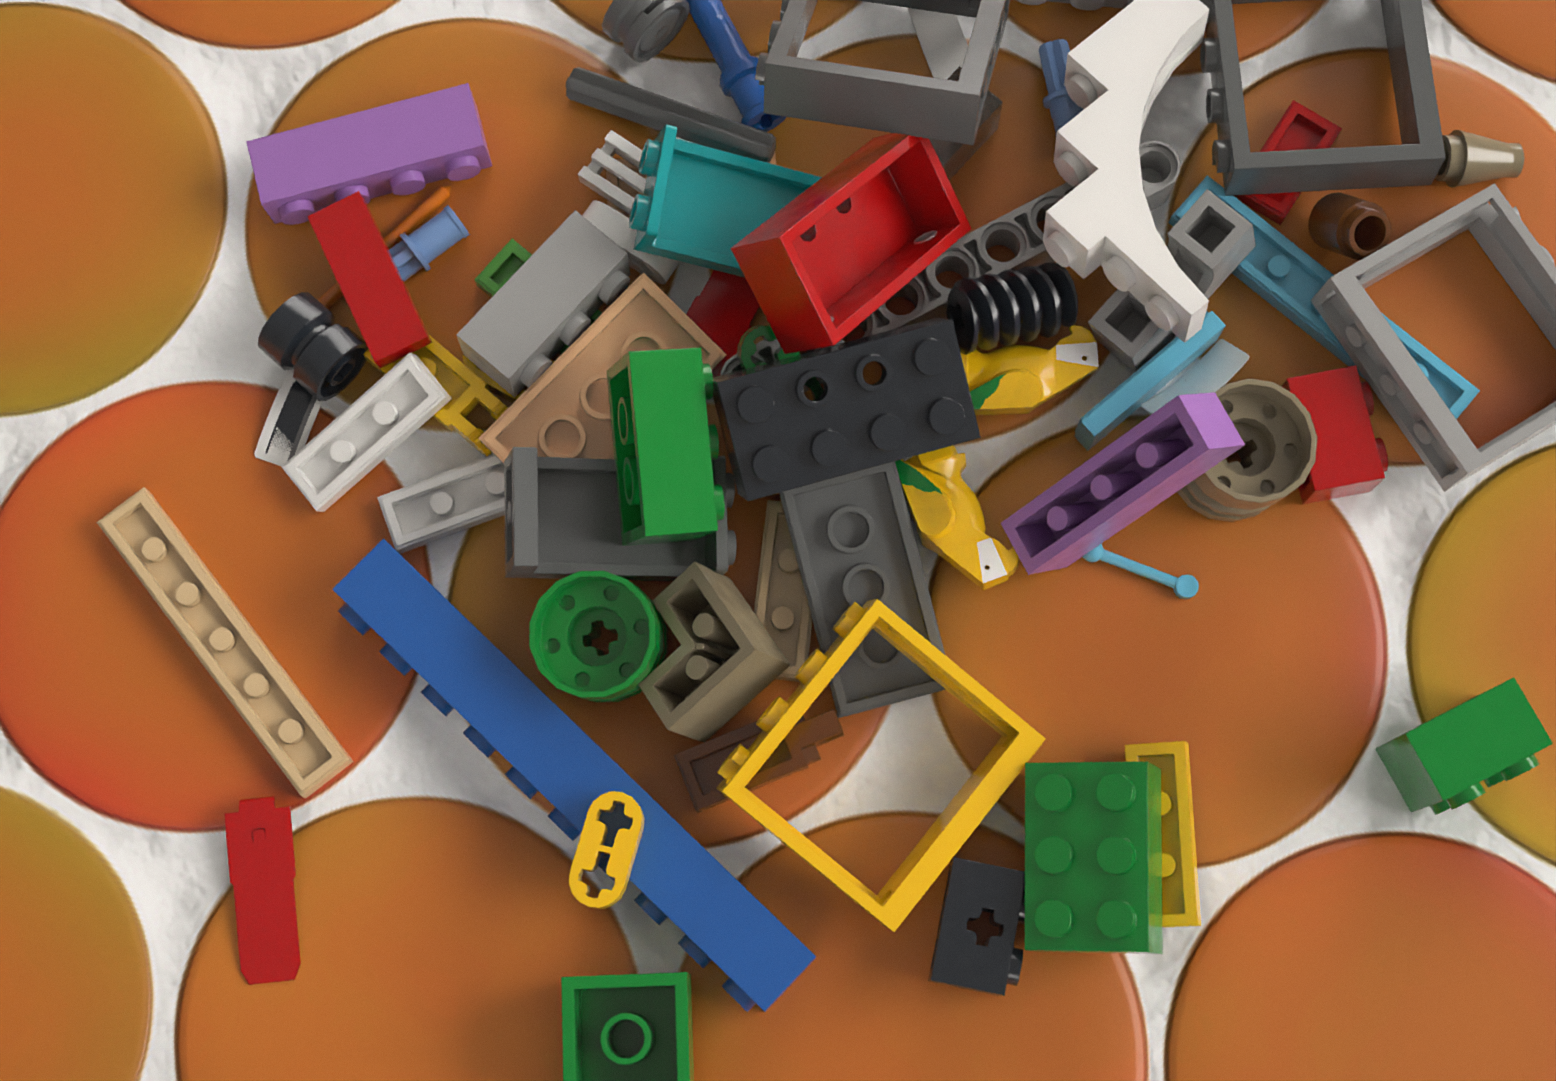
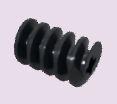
(1012, 306)

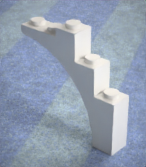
(1097, 152)

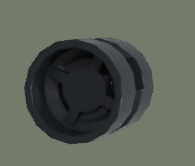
(306, 339)

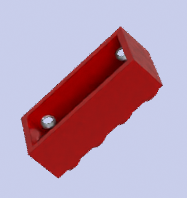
(851, 241)

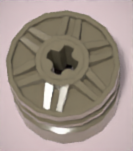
(1273, 460)

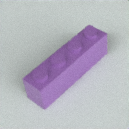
(370, 152)
(1122, 482)

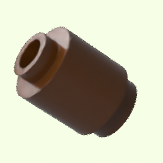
(1349, 225)

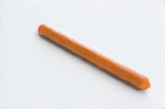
(408, 225)

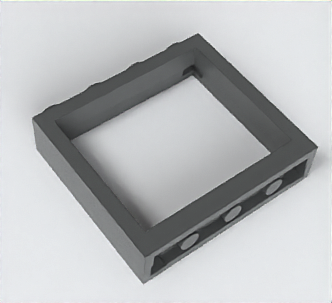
(880, 97)
(1326, 169)

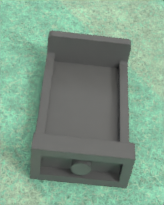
(568, 521)

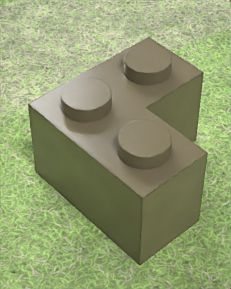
(721, 658)

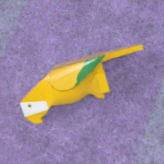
(1024, 377)
(952, 518)

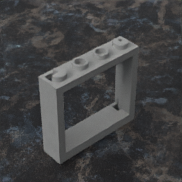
(1389, 365)

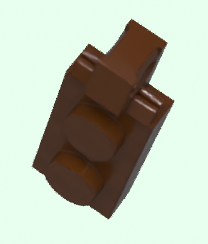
(793, 754)

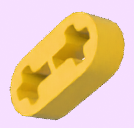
(592, 845)

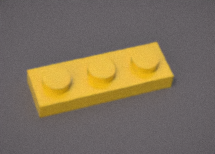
(1179, 857)

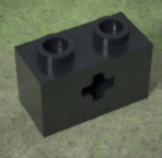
(956, 957)

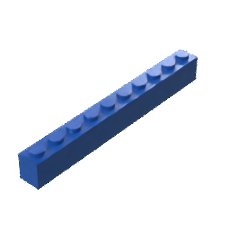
(570, 771)

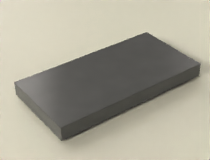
(857, 548)

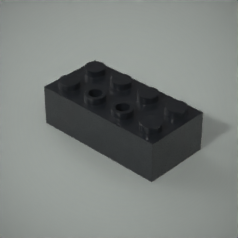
(788, 442)

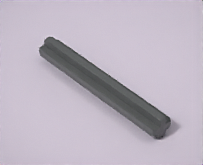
(656, 111)

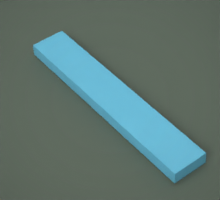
(1291, 278)

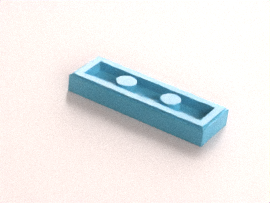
(1146, 382)

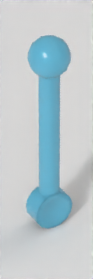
(1184, 586)

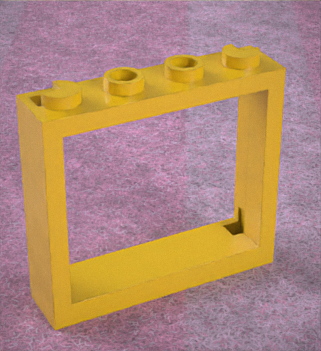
(960, 816)

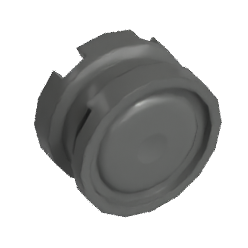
(645, 25)

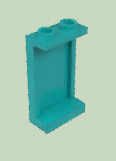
(706, 200)

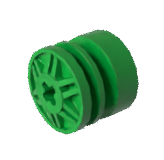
(571, 617)

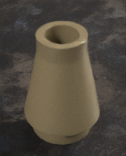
(1478, 159)

